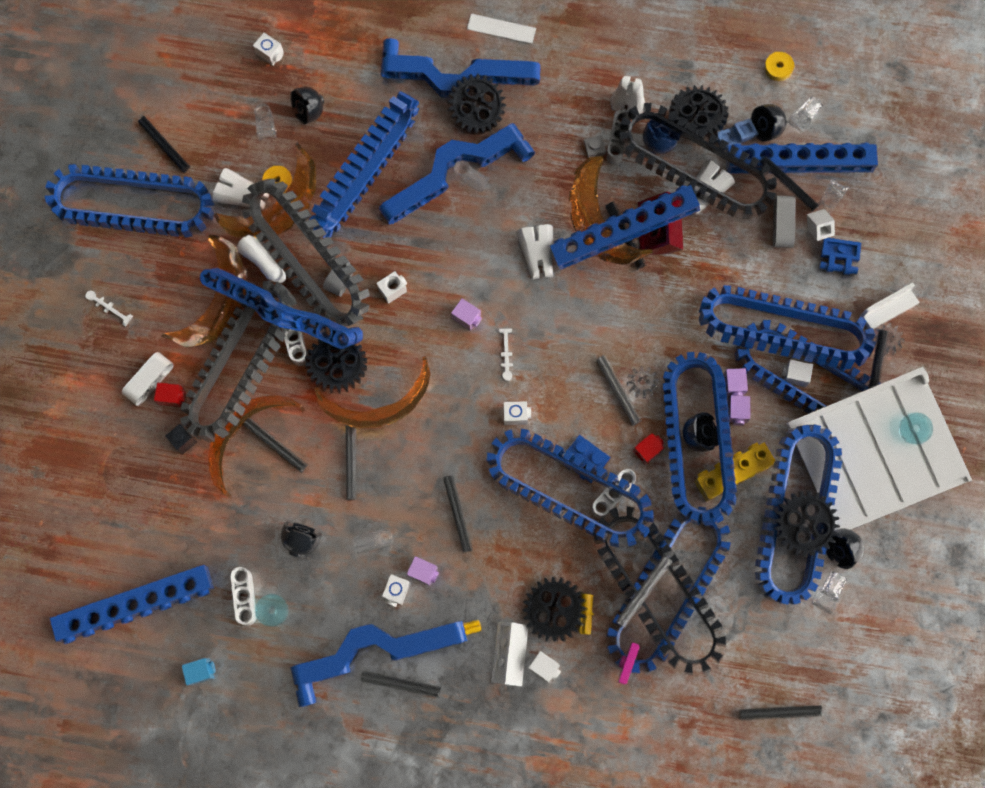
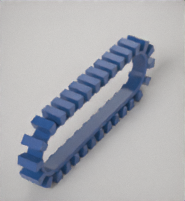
(400, 113)
(142, 180)
(745, 354)
(848, 357)
(578, 466)
(687, 612)

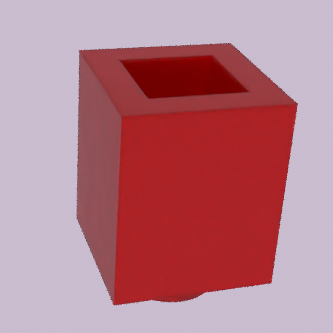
(169, 394)
(649, 448)

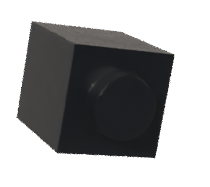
(181, 439)

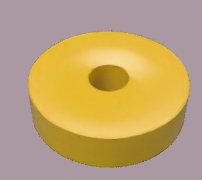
(776, 73)
(278, 172)

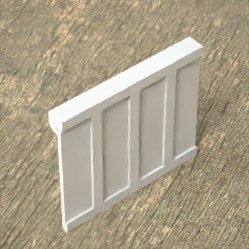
(878, 466)

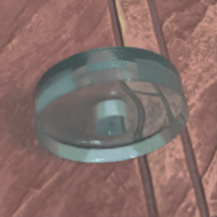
(924, 424)
(265, 604)

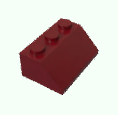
(664, 239)

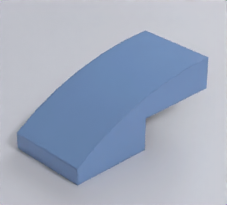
(738, 133)

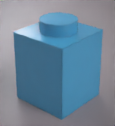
(198, 671)

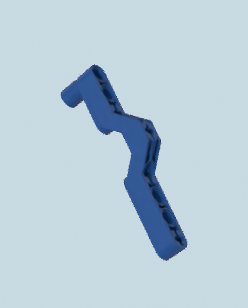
(422, 68)
(446, 157)
(284, 316)
(364, 637)

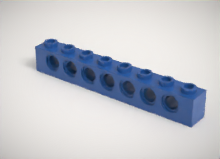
(811, 164)
(671, 214)
(63, 623)

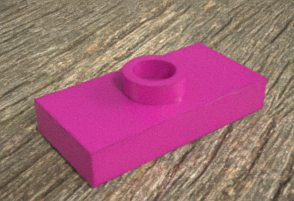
(627, 663)

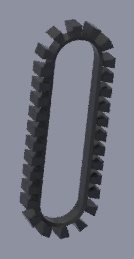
(625, 137)
(678, 573)

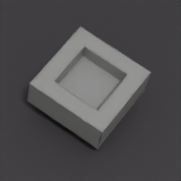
(595, 146)

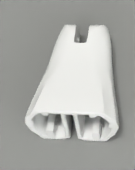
(628, 94)
(710, 176)
(232, 189)
(537, 249)
(256, 253)

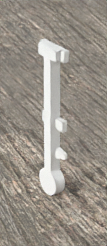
(91, 295)
(507, 375)

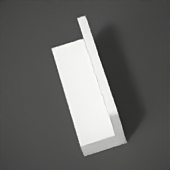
(890, 307)
(509, 653)

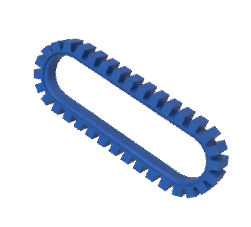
(794, 436)
(675, 444)

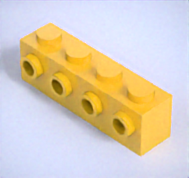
(746, 466)

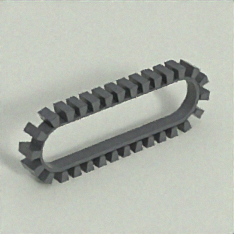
(321, 245)
(192, 421)

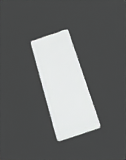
(501, 28)

